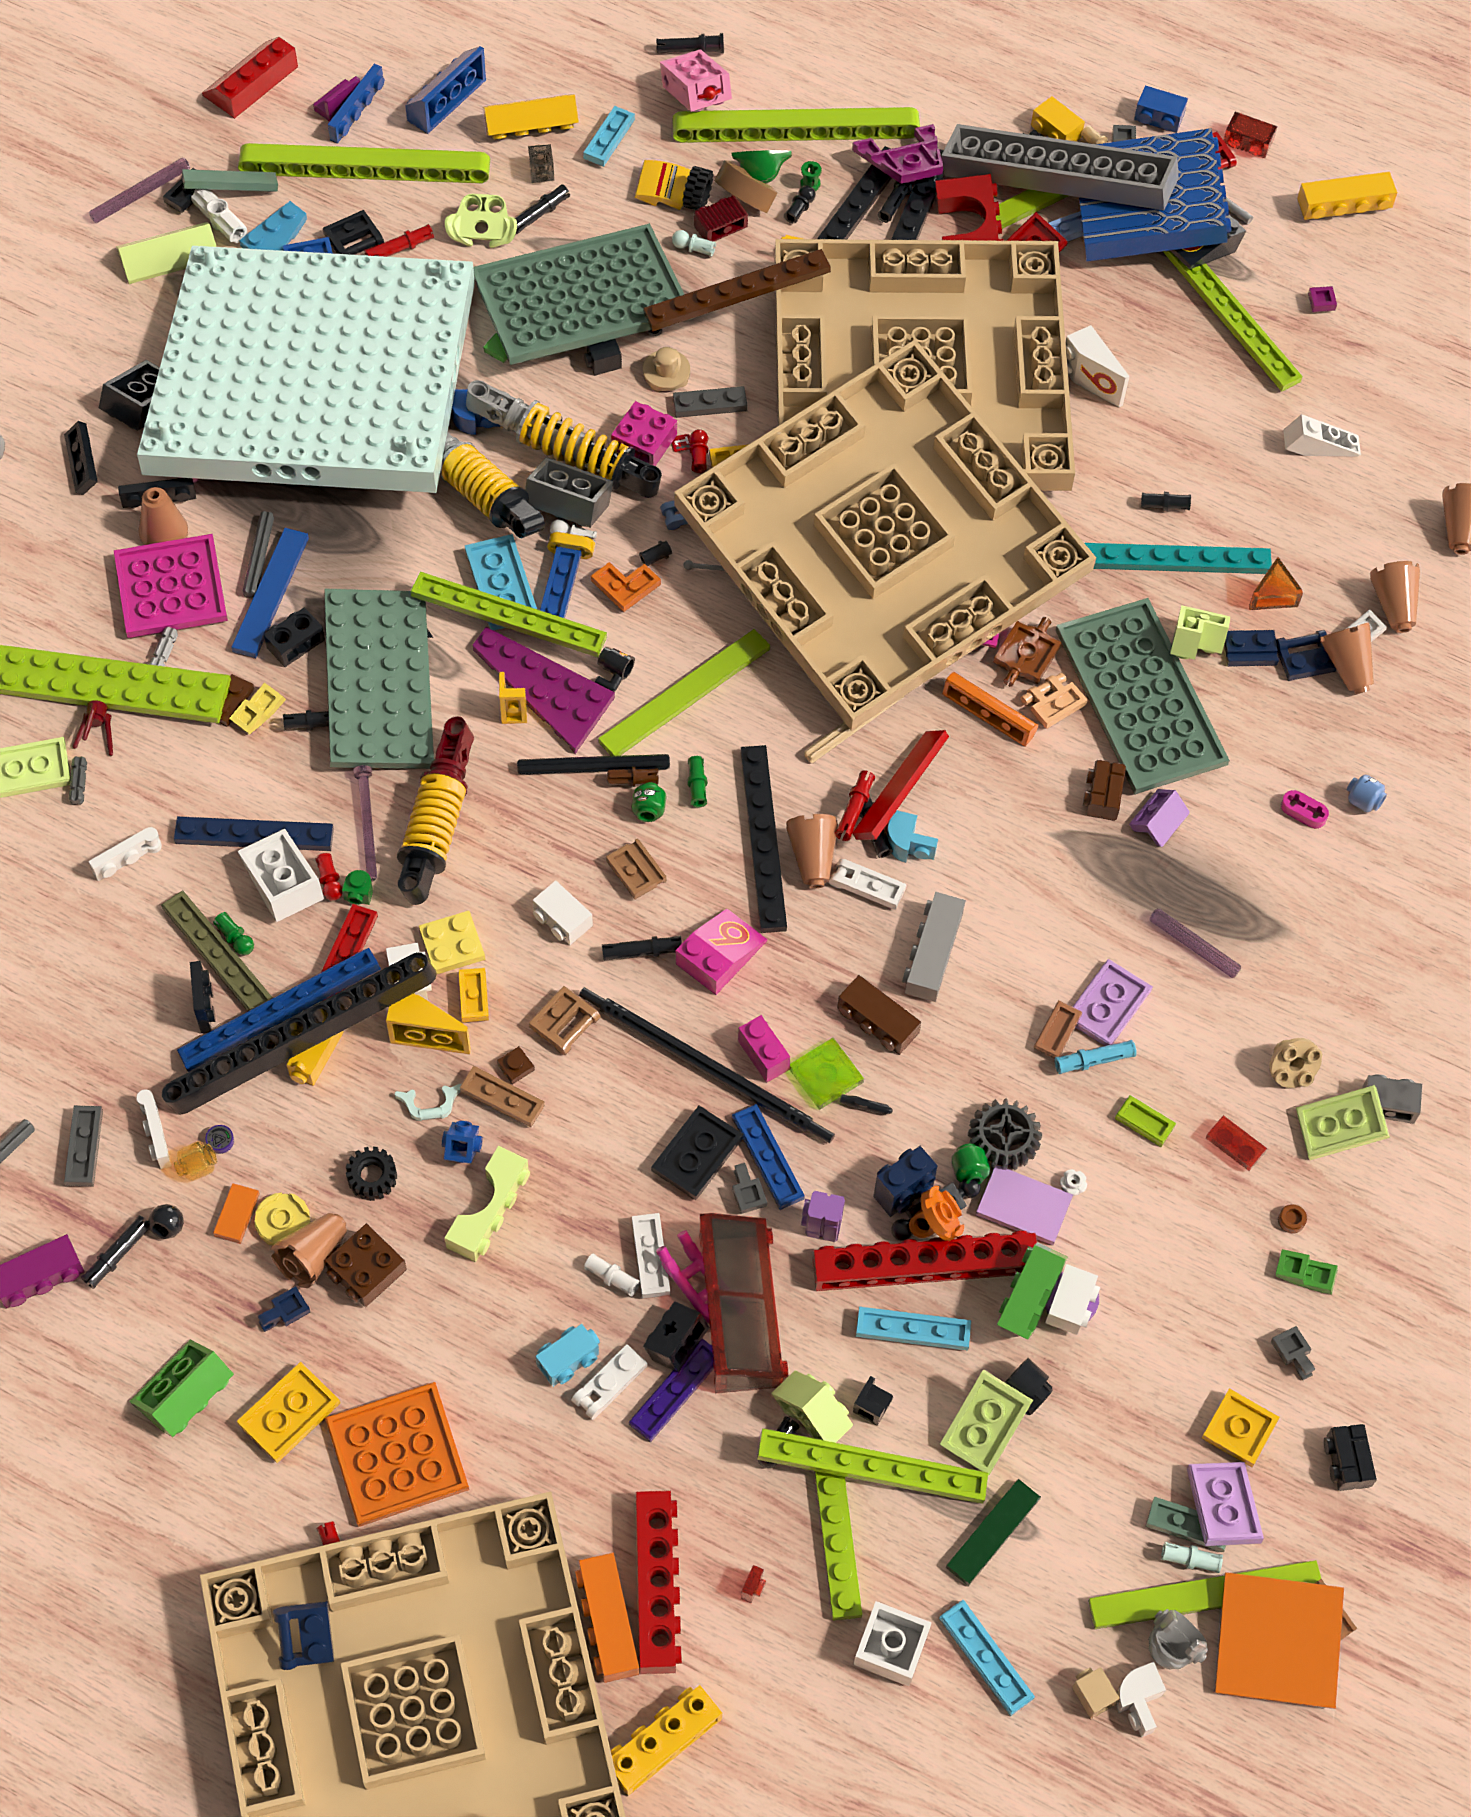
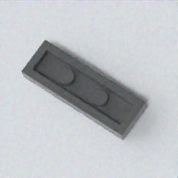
(710, 401)
(83, 1146)

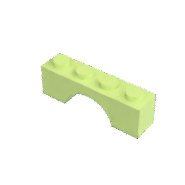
(471, 1233)

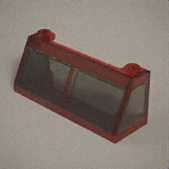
(741, 1303)

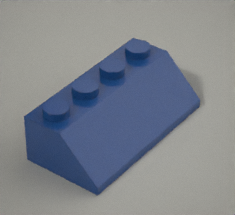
(447, 90)

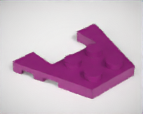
(905, 162)

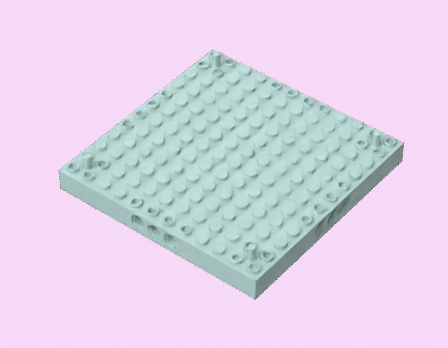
(309, 369)

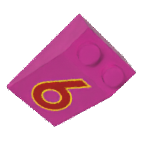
(718, 950)

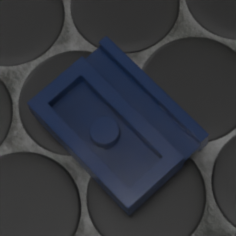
(1251, 648)

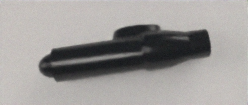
(861, 1103)

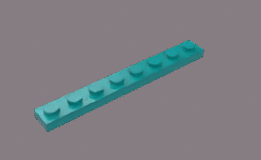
(1181, 558)

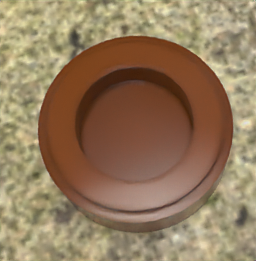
(1292, 1218)

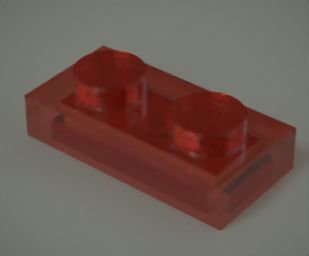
(1236, 1143)

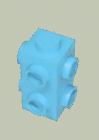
(569, 1353)

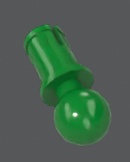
(234, 934)

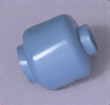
(1366, 793)

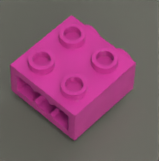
(646, 431)

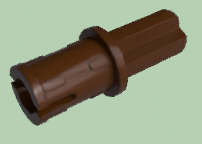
(632, 776)

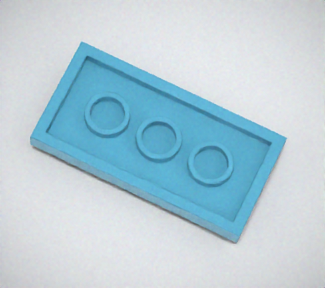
(499, 571)

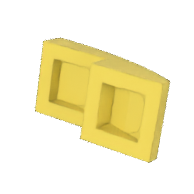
(260, 708)

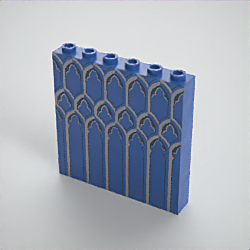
(1191, 216)

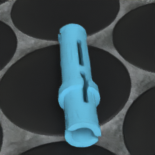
(1101, 1055)

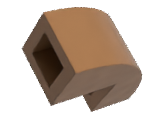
(744, 187)

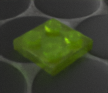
(826, 1073)

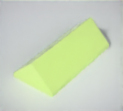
(163, 252)

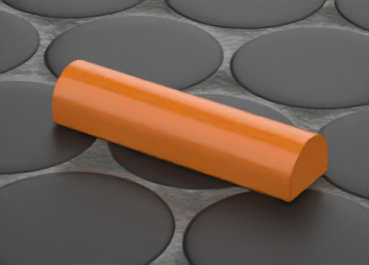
(989, 709)

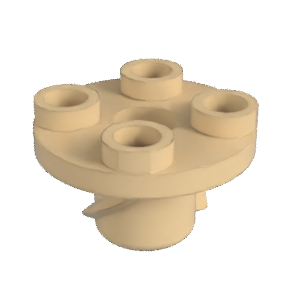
(666, 370)
(1295, 1062)

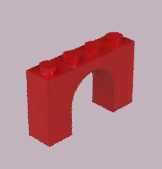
(972, 195)

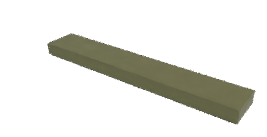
(216, 951)

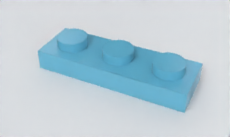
(609, 136)

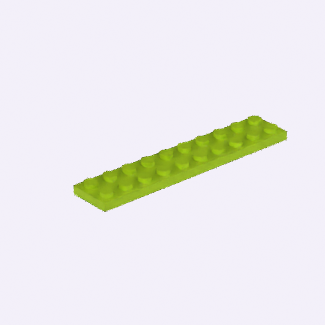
(114, 682)

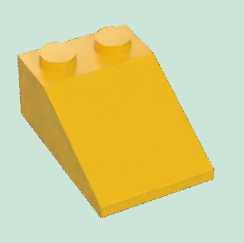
(424, 1025)

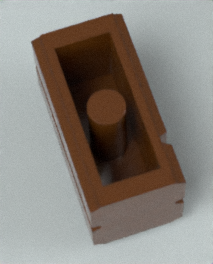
(1105, 790)

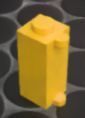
(309, 1064)

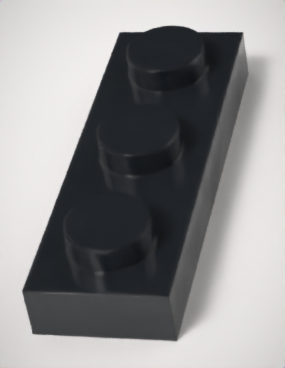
(80, 457)
(177, 489)

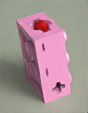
(696, 80)

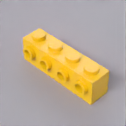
(530, 115)
(1347, 195)
(665, 1738)

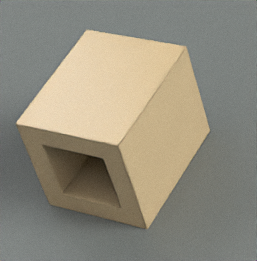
(1095, 1691)

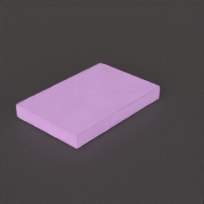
(1110, 1002)
(1024, 1204)
(1225, 1504)

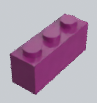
(38, 1271)

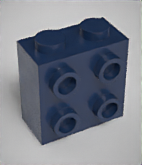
(904, 1180)

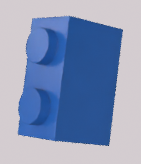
(1160, 109)

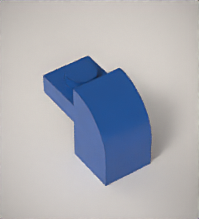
(463, 418)

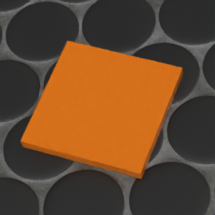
(397, 1454)
(1279, 1640)

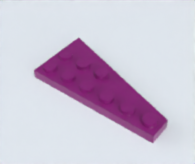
(552, 691)

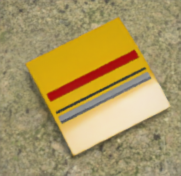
(662, 183)

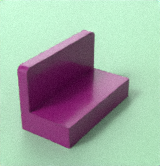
(335, 98)

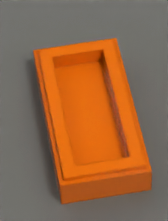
(236, 1213)

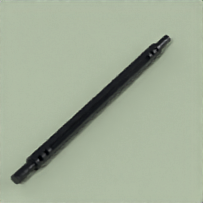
(707, 1065)

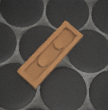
(502, 1096)

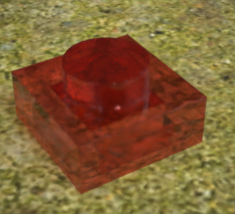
(754, 1584)

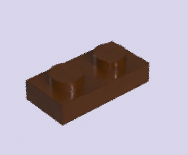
(238, 691)

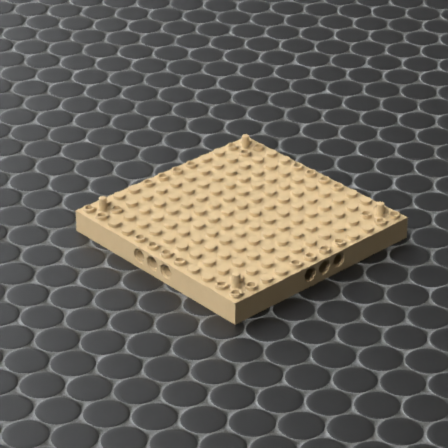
(975, 308)
(883, 533)
(448, 1682)

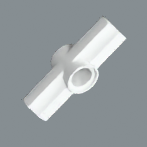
(219, 214)

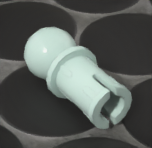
(682, 239)

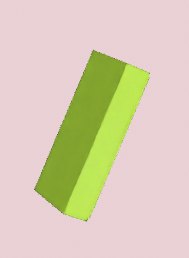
(1145, 1121)

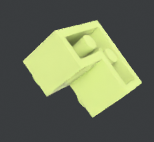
(1199, 630)
(814, 1406)

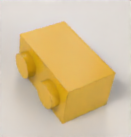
(1057, 121)

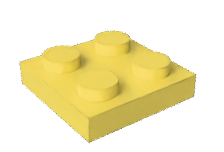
(452, 942)

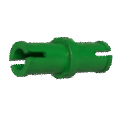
(697, 781)

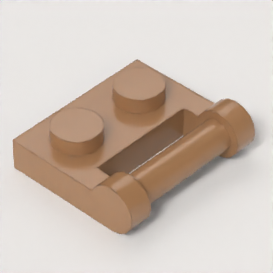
(558, 1014)

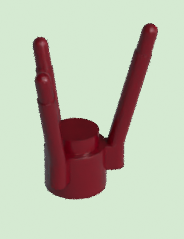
(95, 716)

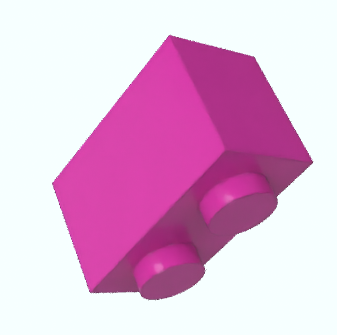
(763, 1048)

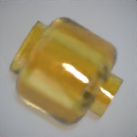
(195, 1161)

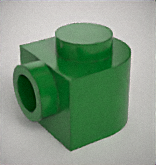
(358, 888)

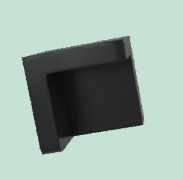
(872, 1402)

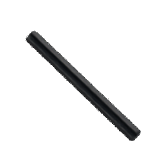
(592, 764)

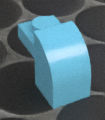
(905, 841)

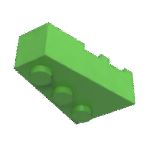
(1031, 1290)

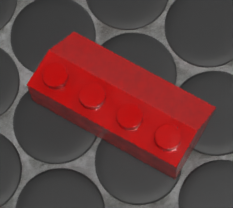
(253, 77)

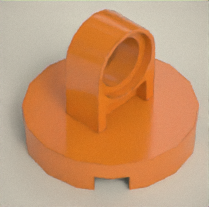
(941, 1214)

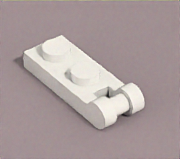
(125, 853)
(868, 883)
(154, 1128)
(610, 1381)

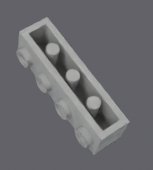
(935, 946)

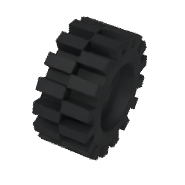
(697, 188)
(365, 1159)

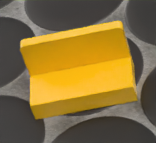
(512, 703)

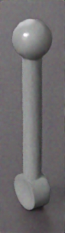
(689, 565)

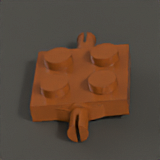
(1027, 652)

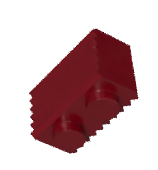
(720, 219)

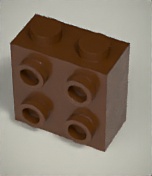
(365, 1266)

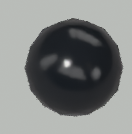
(166, 1221)

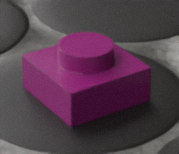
(1322, 299)

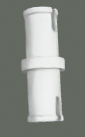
(612, 1274)

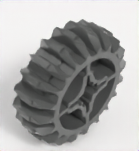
(1026, 1132)

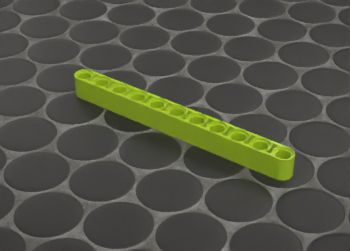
(795, 124)
(365, 163)

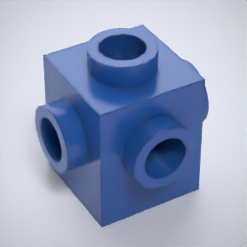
(461, 1142)

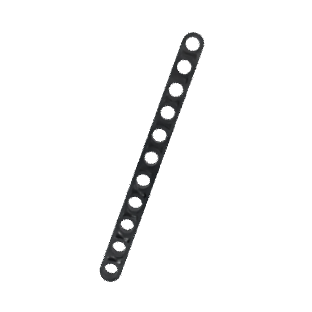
(285, 1035)

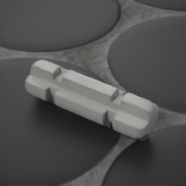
(164, 647)

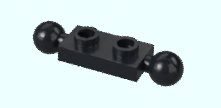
(900, 1228)

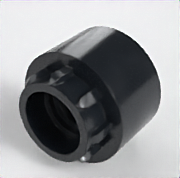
(1031, 1382)

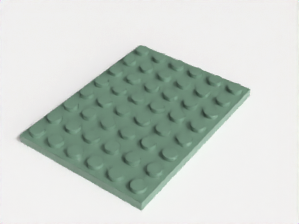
(576, 292)

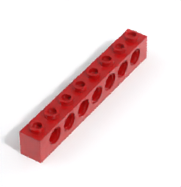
(914, 1271)

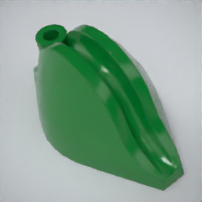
(762, 164)

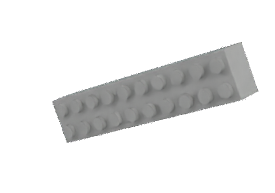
(1061, 166)

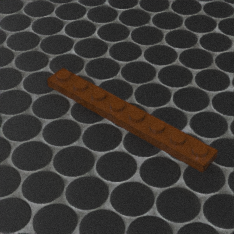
(737, 290)

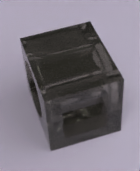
(541, 163)

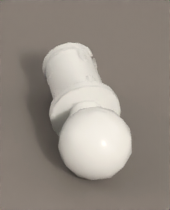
(562, 526)

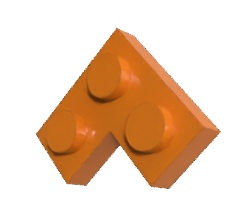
(625, 590)

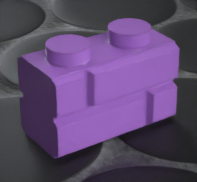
(823, 1216)

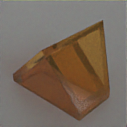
(1276, 589)

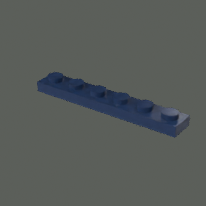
(246, 832)

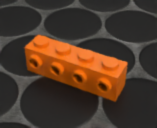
(608, 1617)

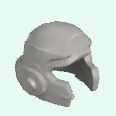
(1176, 1641)

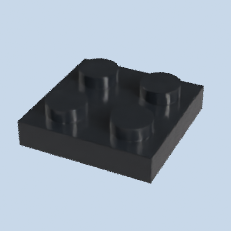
(202, 993)

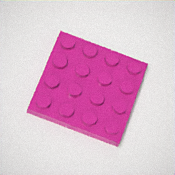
(170, 585)

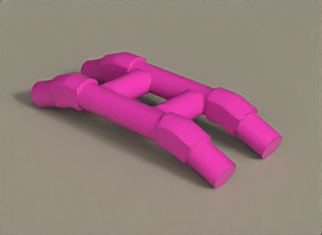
(681, 1277)

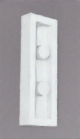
(648, 1239)

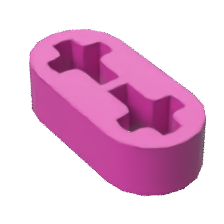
(1304, 809)

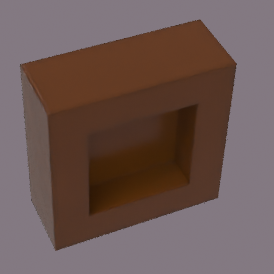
(515, 1065)

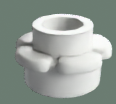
(1071, 1188)

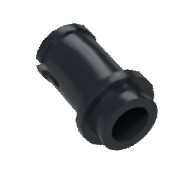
(656, 553)

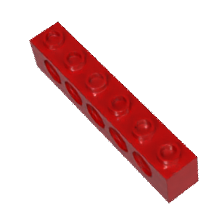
(652, 1657)

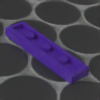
(673, 1392)

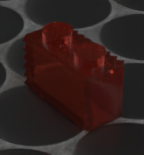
(1250, 134)

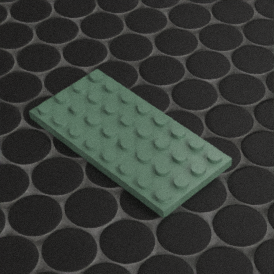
(378, 679)
(1142, 695)

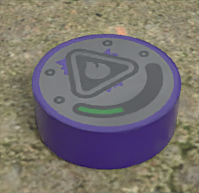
(220, 1138)

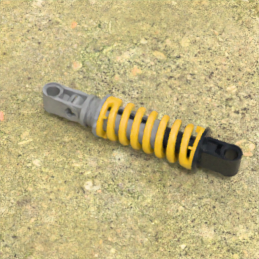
(566, 443)

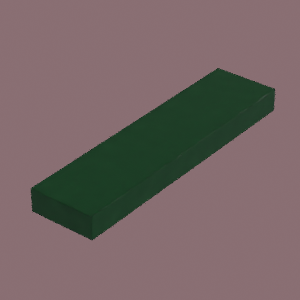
(993, 1532)

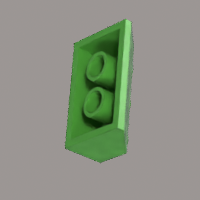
(182, 1388)

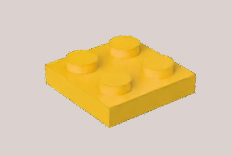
(1240, 1427)

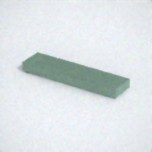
(229, 180)

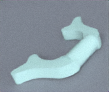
(430, 1113)

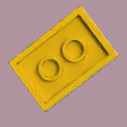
(288, 1412)

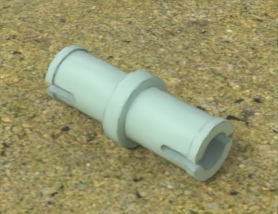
(1192, 1557)

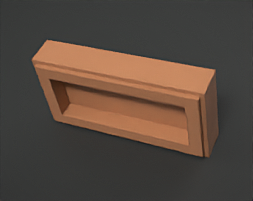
(1058, 1030)

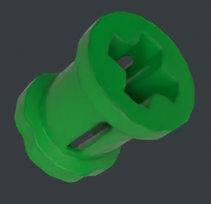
(812, 176)

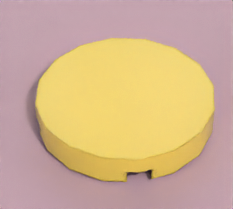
(280, 1216)

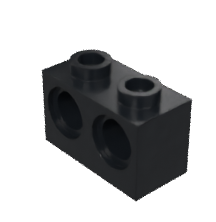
(297, 641)

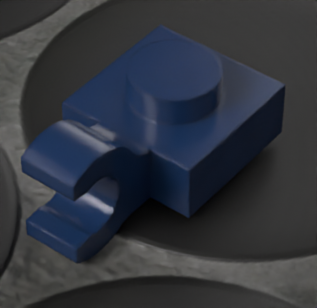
(287, 1307)

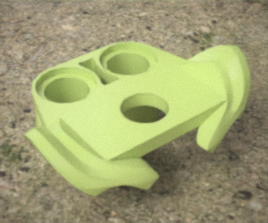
(462, 224)

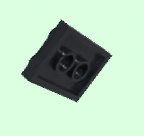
(697, 1152)

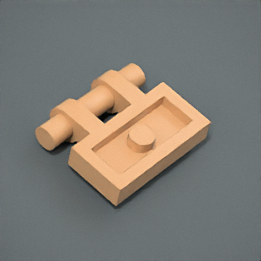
(1057, 705)

